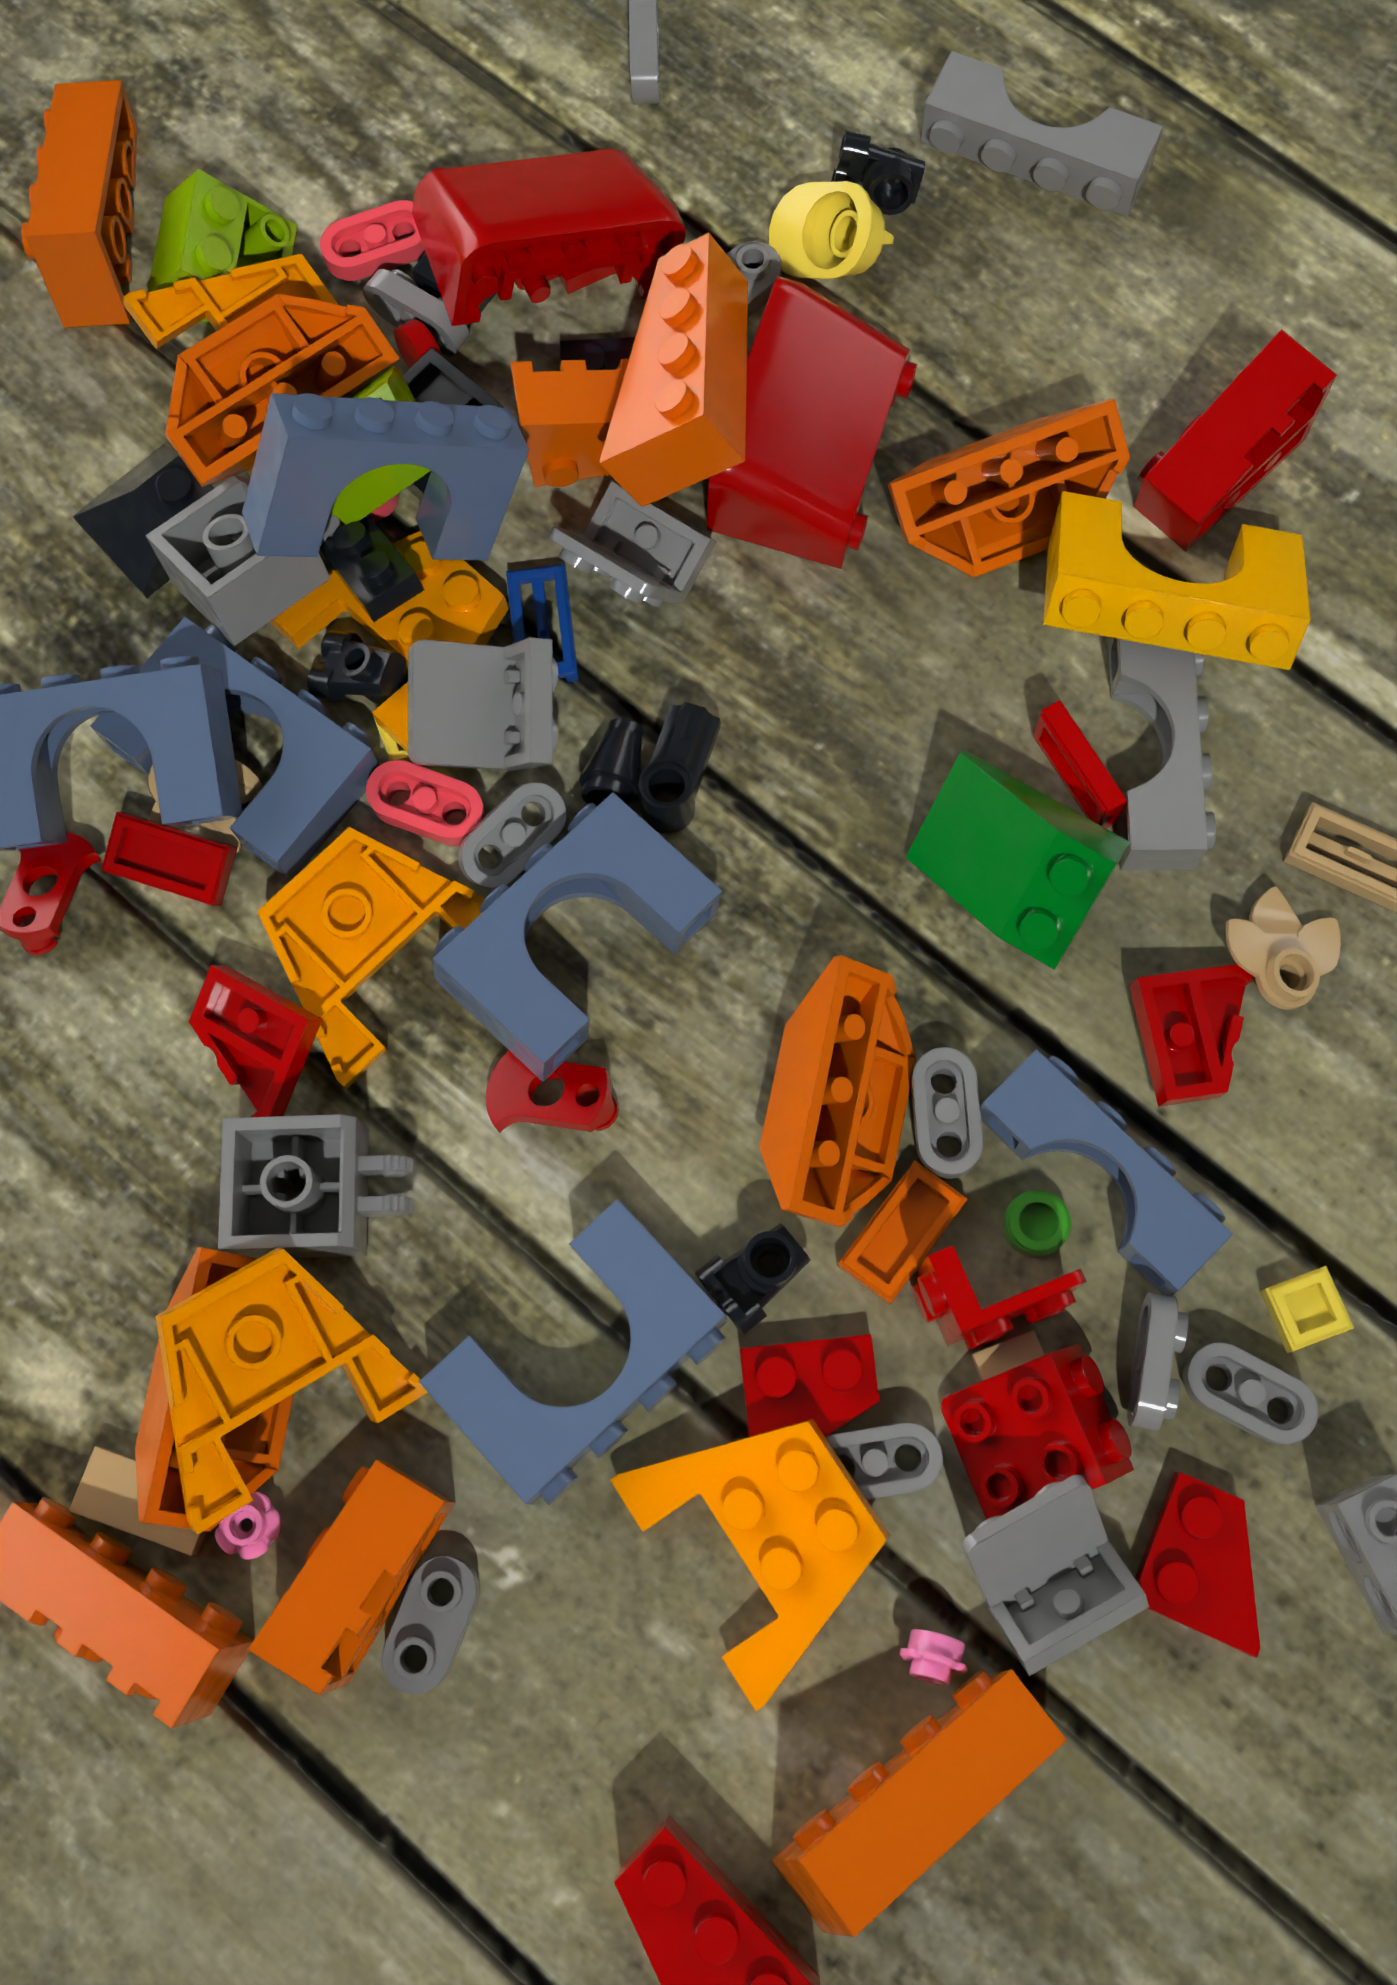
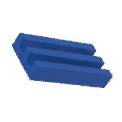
(537, 576)

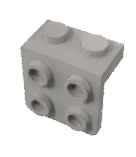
(641, 547)
(482, 704)
(1052, 1574)

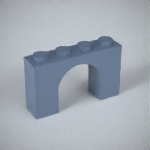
(323, 443)
(175, 710)
(320, 764)
(603, 857)
(541, 1443)

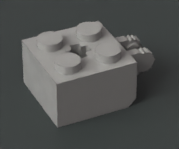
(218, 570)
(332, 1211)

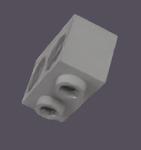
(1366, 1534)

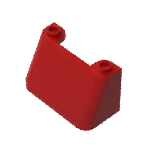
(540, 219)
(812, 427)

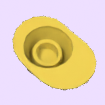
(827, 230)

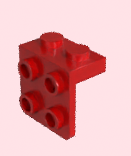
(948, 1298)
(1036, 1430)

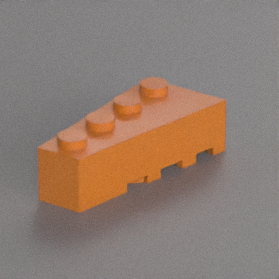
(84, 202)
(685, 377)
(565, 418)
(118, 1612)
(918, 1804)

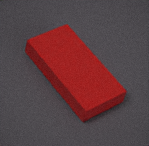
(1078, 766)
(169, 858)

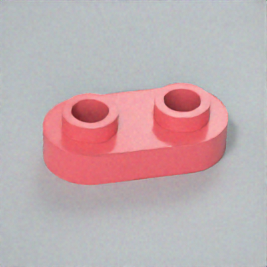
(374, 238)
(429, 804)

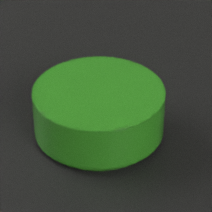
(1037, 1223)

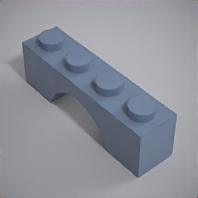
(1165, 1227)

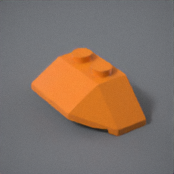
(274, 348)
(1003, 492)
(838, 1094)
(252, 1446)

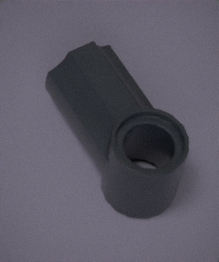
(678, 766)

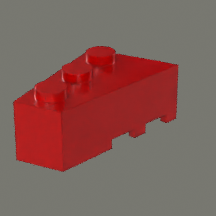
(1235, 441)
(698, 1921)

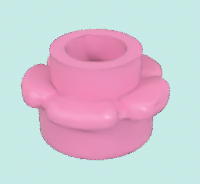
(256, 1541)
(934, 1657)

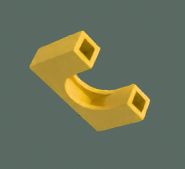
(1104, 591)

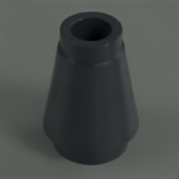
(614, 764)

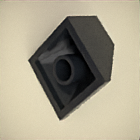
(134, 508)

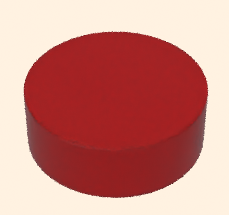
(414, 341)

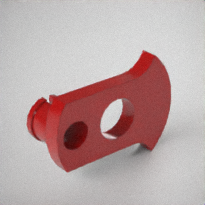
(43, 914)
(512, 1091)

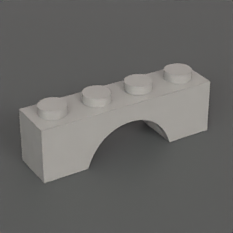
(1092, 161)
(1166, 814)

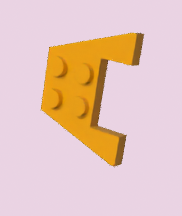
(221, 299)
(452, 608)
(348, 920)
(249, 1348)
(790, 1520)

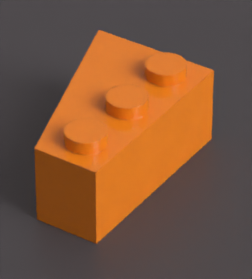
(352, 1578)

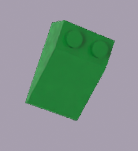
(1015, 857)

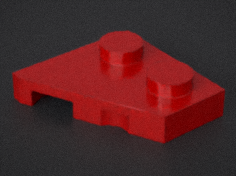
(1190, 1030)
(255, 1037)
(809, 1381)
(1201, 1564)

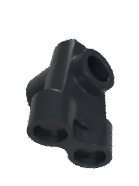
(884, 173)
(356, 669)
(739, 1283)

